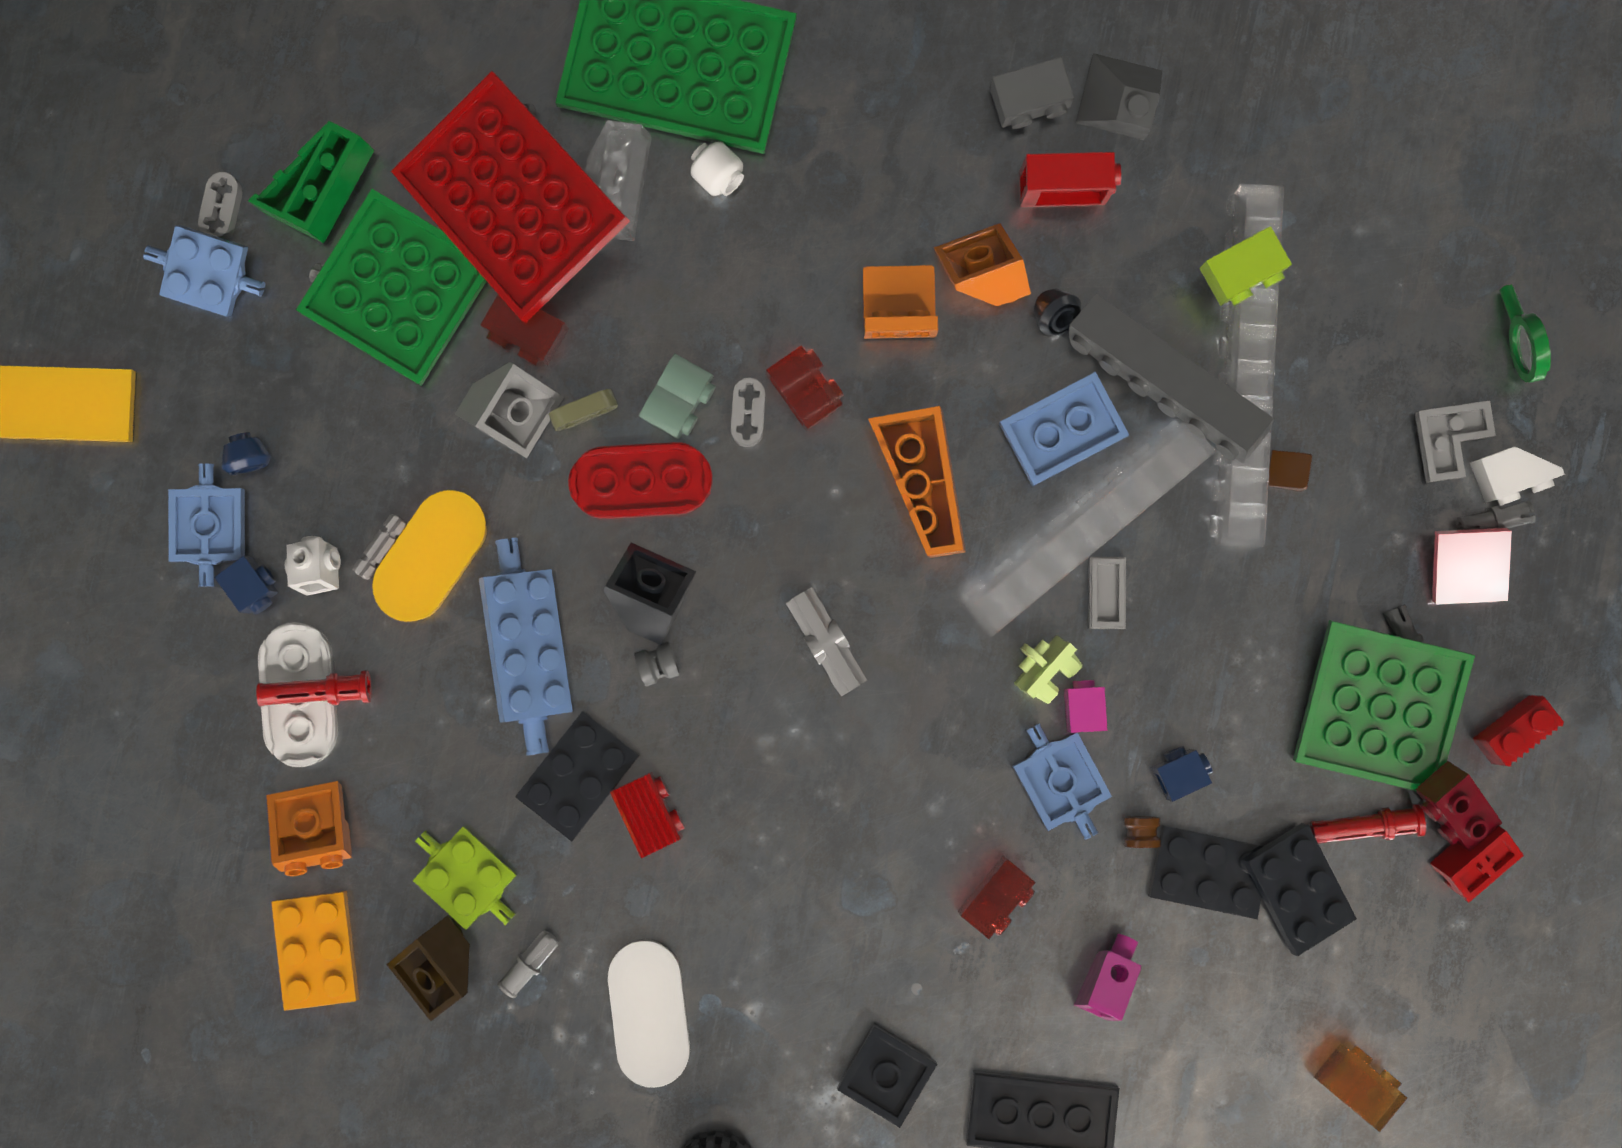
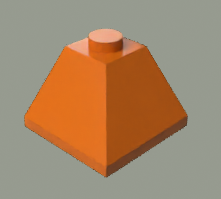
(985, 266)

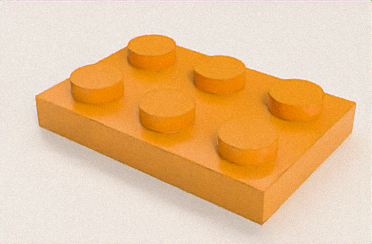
(315, 950)

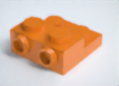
(308, 828)

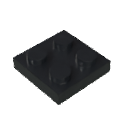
(887, 1076)

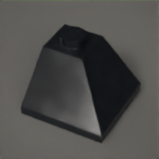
(648, 592)

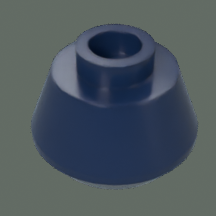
(244, 454)

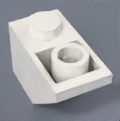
(1511, 471)

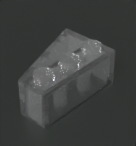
(620, 167)

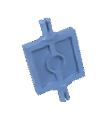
(203, 270)
(206, 524)
(1062, 781)

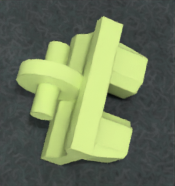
(1043, 664)

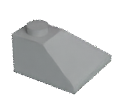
(510, 407)

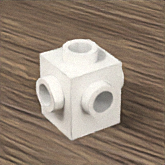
(312, 566)

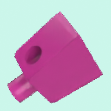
(1102, 993)

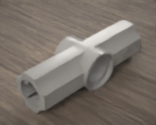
(826, 641)

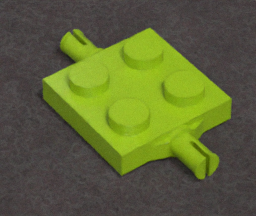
(464, 878)

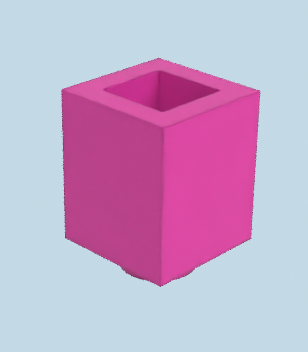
(1085, 707)

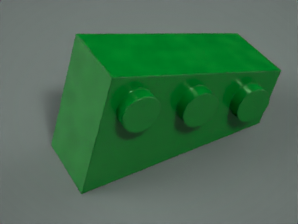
(317, 182)

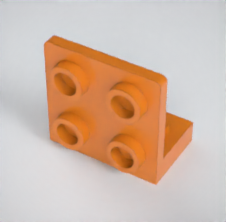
(899, 302)

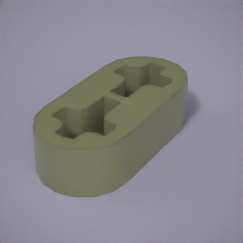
(583, 409)

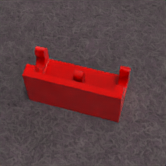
(1475, 870)

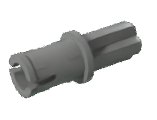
(528, 964)

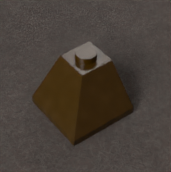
(435, 968)

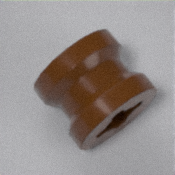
(1142, 832)

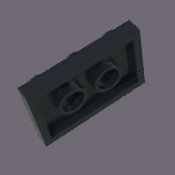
(577, 776)
(1205, 872)
(1299, 889)

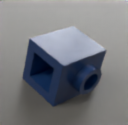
(248, 585)
(1182, 773)

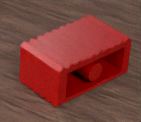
(1518, 730)
(647, 814)

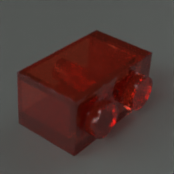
(535, 339)

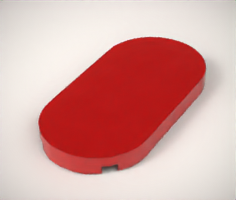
(640, 480)

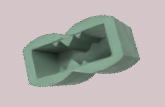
(677, 397)

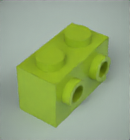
(1245, 267)

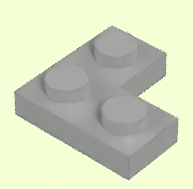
(1443, 431)

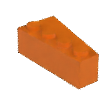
(922, 468)

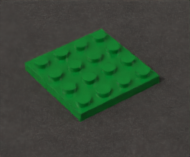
(393, 288)
(1382, 706)

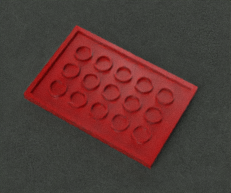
(509, 197)

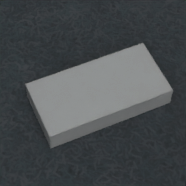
(1106, 592)

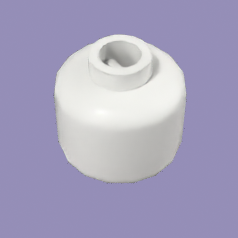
(717, 168)

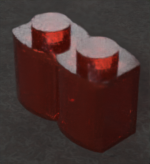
(804, 387)

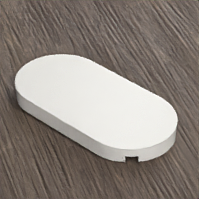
(297, 731)
(648, 1013)

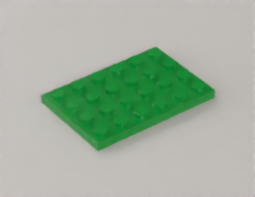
(680, 66)

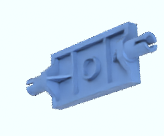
(525, 645)

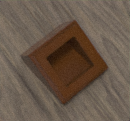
(1289, 470)

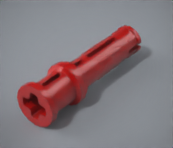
(332, 689)
(1384, 824)

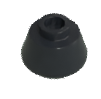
(1056, 311)

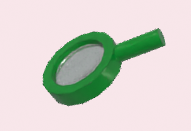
(1526, 339)

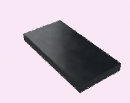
(1040, 1112)

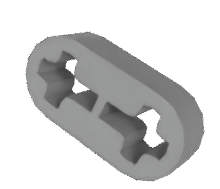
(228, 209)
(757, 413)

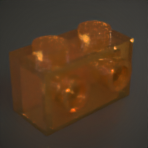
(1360, 1087)

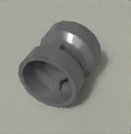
(649, 667)

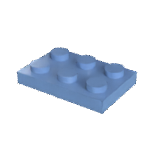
(1064, 429)

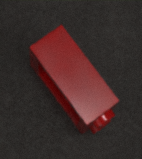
(1068, 179)

